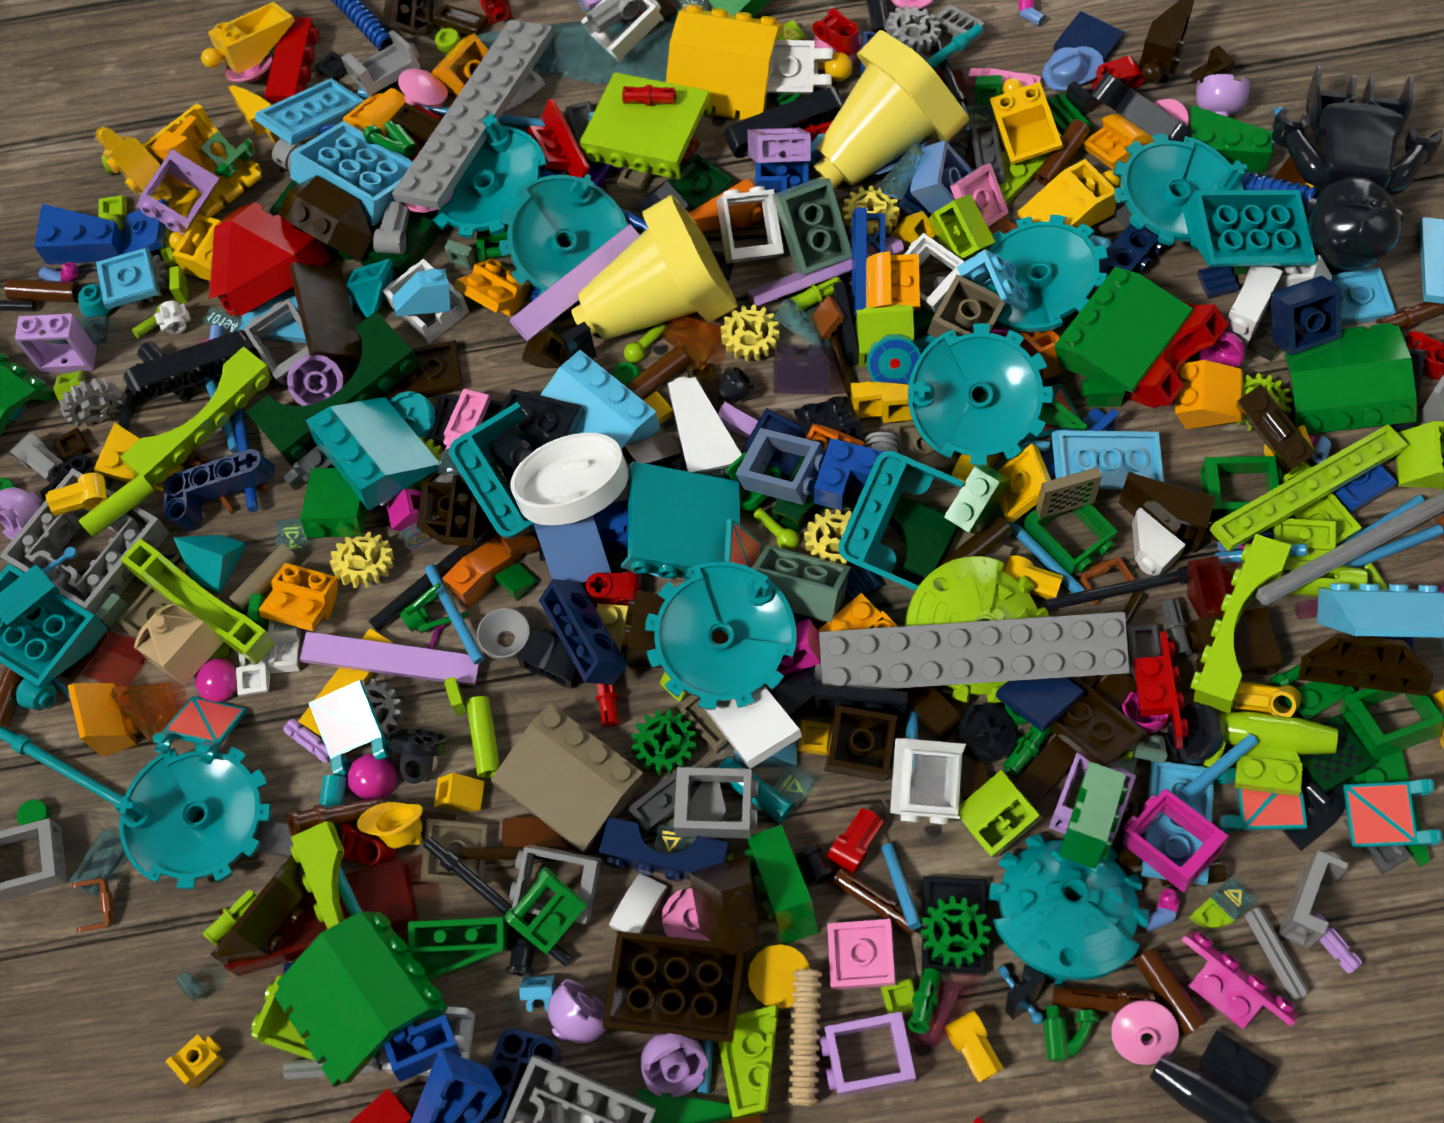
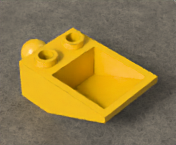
(247, 39)
(1024, 121)
(1075, 193)
(195, 248)

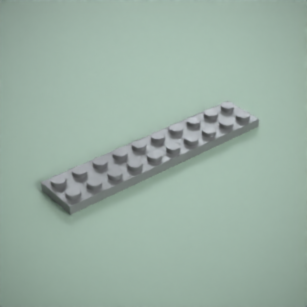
(461, 129)
(975, 651)

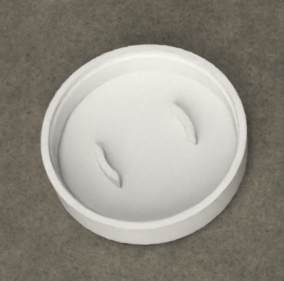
(569, 479)

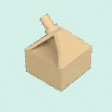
(177, 642)

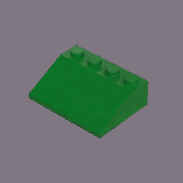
(1122, 330)

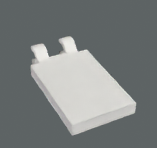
(796, 67)
(755, 729)

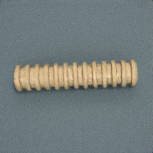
(805, 1037)

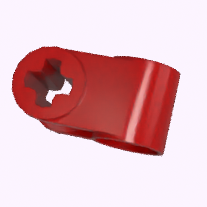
(837, 32)
(1123, 69)
(1434, 353)
(616, 587)
(362, 846)

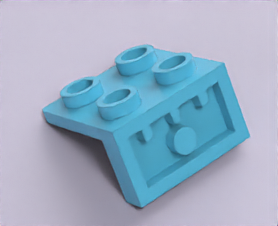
(992, 269)

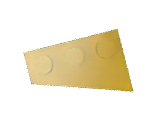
(111, 465)

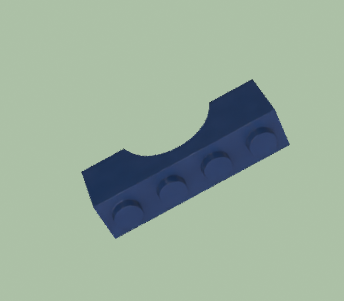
(625, 846)

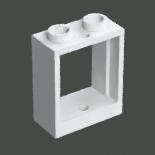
(756, 194)
(924, 247)

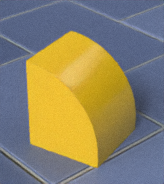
(912, 228)
(459, 793)

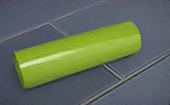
(116, 506)
(483, 736)

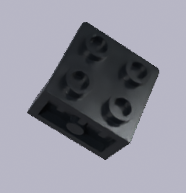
(835, 414)

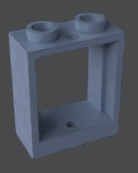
(759, 455)

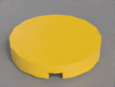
(772, 975)

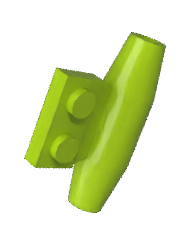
(1320, 539)
(1274, 761)

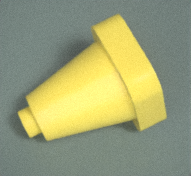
(887, 112)
(657, 278)

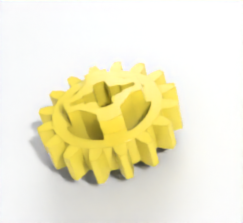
(875, 203)
(750, 332)
(830, 527)
(362, 560)

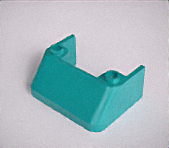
(484, 479)
(875, 507)

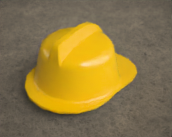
(394, 823)

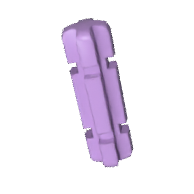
(307, 739)
(1339, 949)

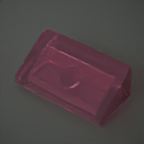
(947, 996)

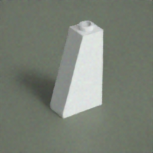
(703, 437)

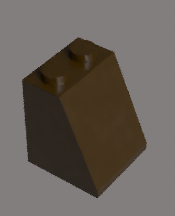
(727, 904)

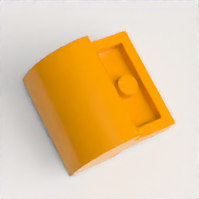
(376, 110)
(186, 141)
(1111, 141)
(892, 280)
(493, 287)
(300, 597)
(858, 615)

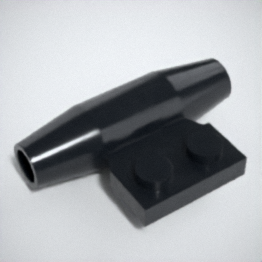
(1223, 1087)

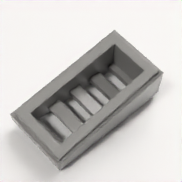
(963, 18)

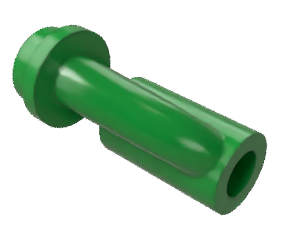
(397, 140)
(1055, 1033)

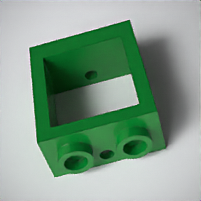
(1214, 466)
(1092, 520)
(1369, 734)

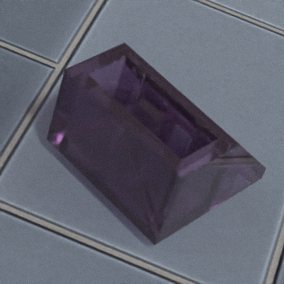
(801, 370)

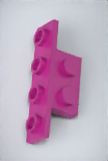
(1231, 988)

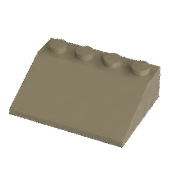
(568, 777)

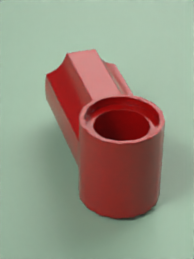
(851, 848)

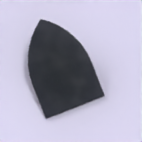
(1320, 810)

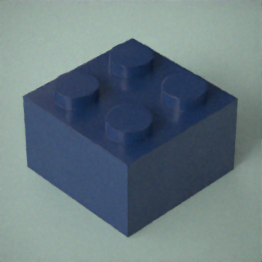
(1306, 314)

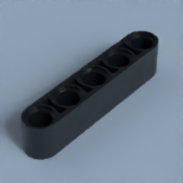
(811, 109)
(185, 366)

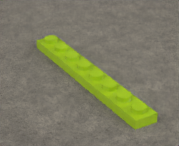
(1307, 487)

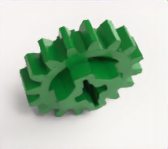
(675, 745)
(964, 941)

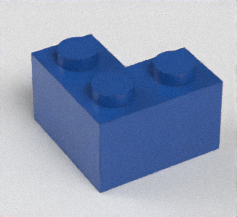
(781, 174)
(842, 467)
(416, 1047)

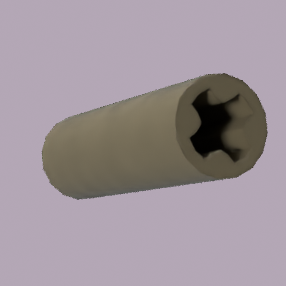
(260, 580)

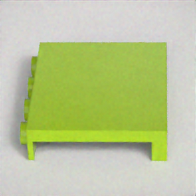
(642, 135)

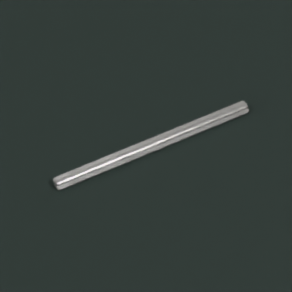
(1350, 550)

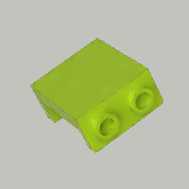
(275, 1029)

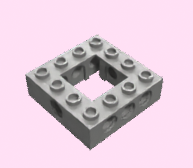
(48, 534)
(550, 1081)

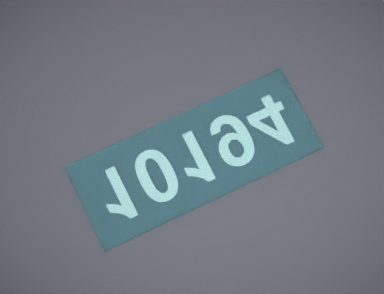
(217, 317)

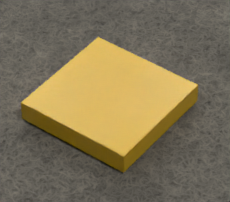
(1026, 475)

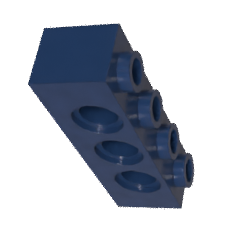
(1127, 252)
(582, 632)

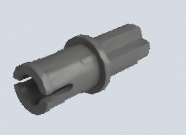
(1176, 627)

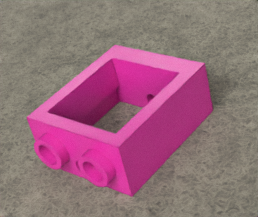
(1190, 820)

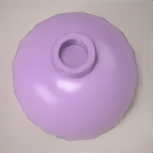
(1223, 94)
(313, 379)
(16, 509)
(575, 1014)
(673, 1064)

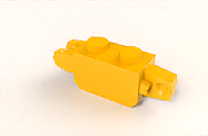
(132, 160)

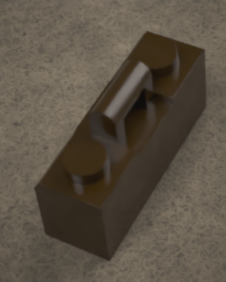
(1275, 429)

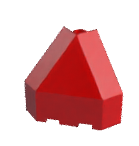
(255, 256)

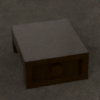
(1253, 642)

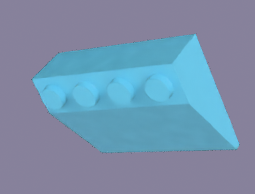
(352, 165)
(606, 402)
(1382, 611)

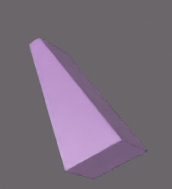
(736, 420)

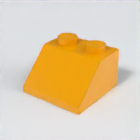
(460, 63)
(1208, 394)
(101, 719)

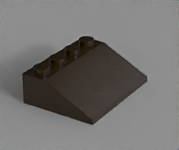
(674, 987)

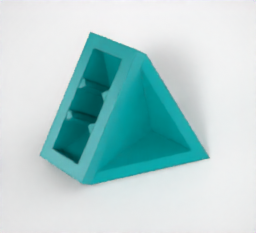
(367, 283)
(210, 559)

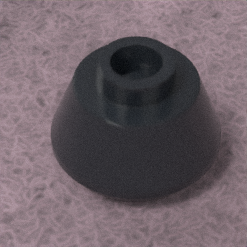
(735, 384)

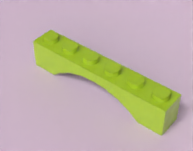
(159, 454)
(178, 588)
(1221, 675)
(321, 857)

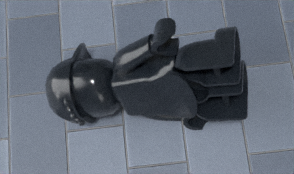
(1354, 169)

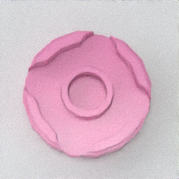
(680, 916)

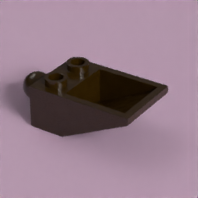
(1165, 42)
(1176, 508)

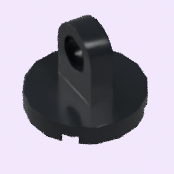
(419, 748)

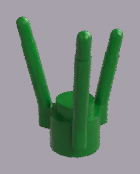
(416, 614)

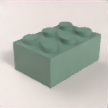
(812, 225)
(808, 583)

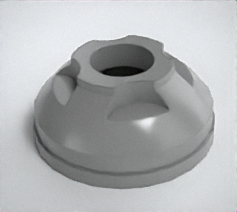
(498, 623)

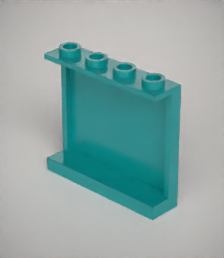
(677, 519)

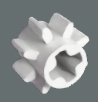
(172, 317)

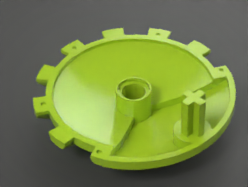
(971, 592)

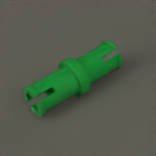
(1025, 749)
(925, 1001)

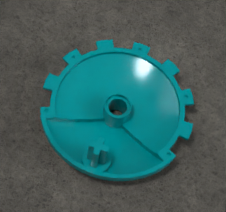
(1165, 176)
(491, 180)
(555, 210)
(1063, 262)
(957, 367)
(729, 601)
(161, 812)
(1061, 935)

